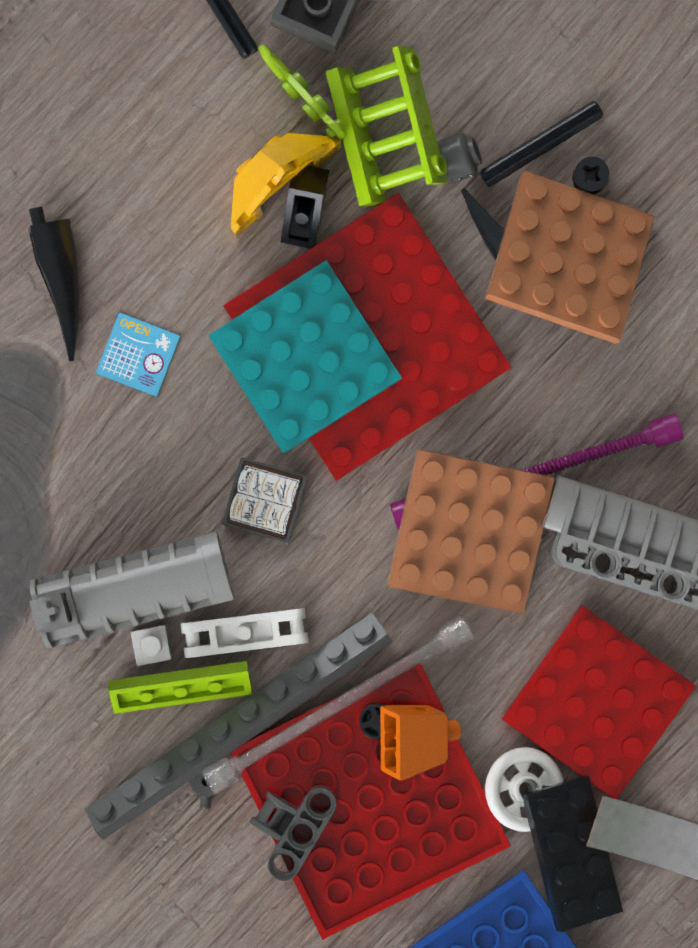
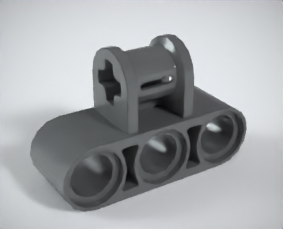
(284, 821)

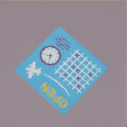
(137, 354)

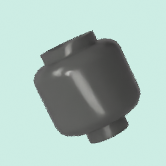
(461, 157)

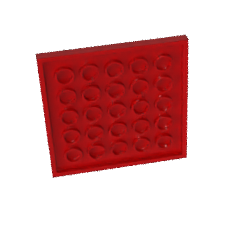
(414, 315)
(385, 831)

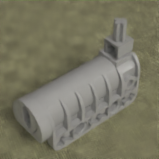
(629, 535)
(130, 590)

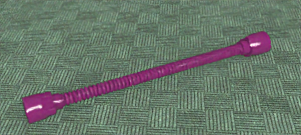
(660, 431)

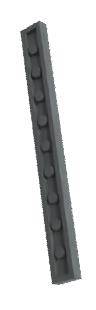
(237, 726)

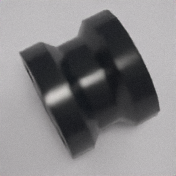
(586, 180)
(373, 727)

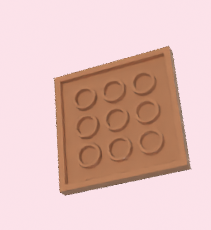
(570, 257)
(470, 531)

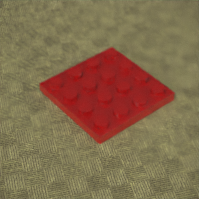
(598, 702)

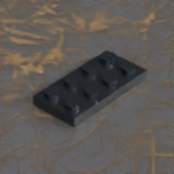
(575, 876)

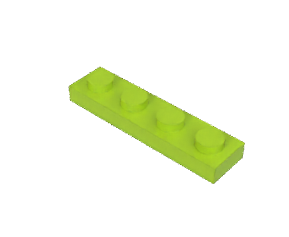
(180, 687)

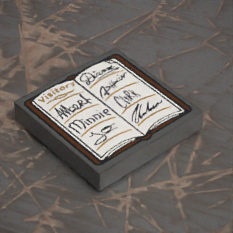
(264, 500)

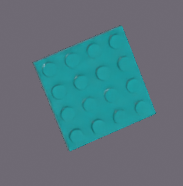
(305, 357)

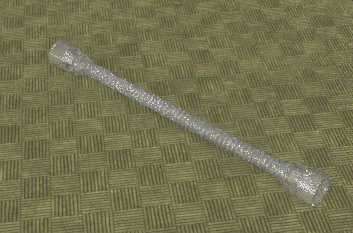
(225, 772)

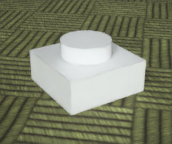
(151, 645)

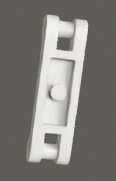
(244, 633)

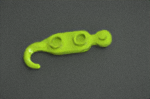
(296, 87)

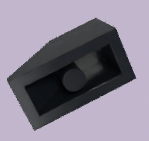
(305, 207)

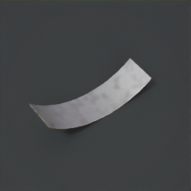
(646, 836)

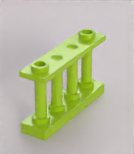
(359, 147)

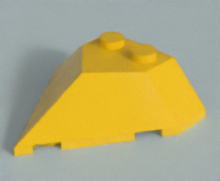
(272, 169)

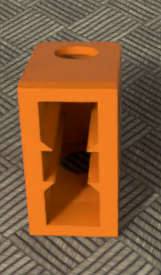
(414, 739)

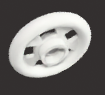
(496, 783)

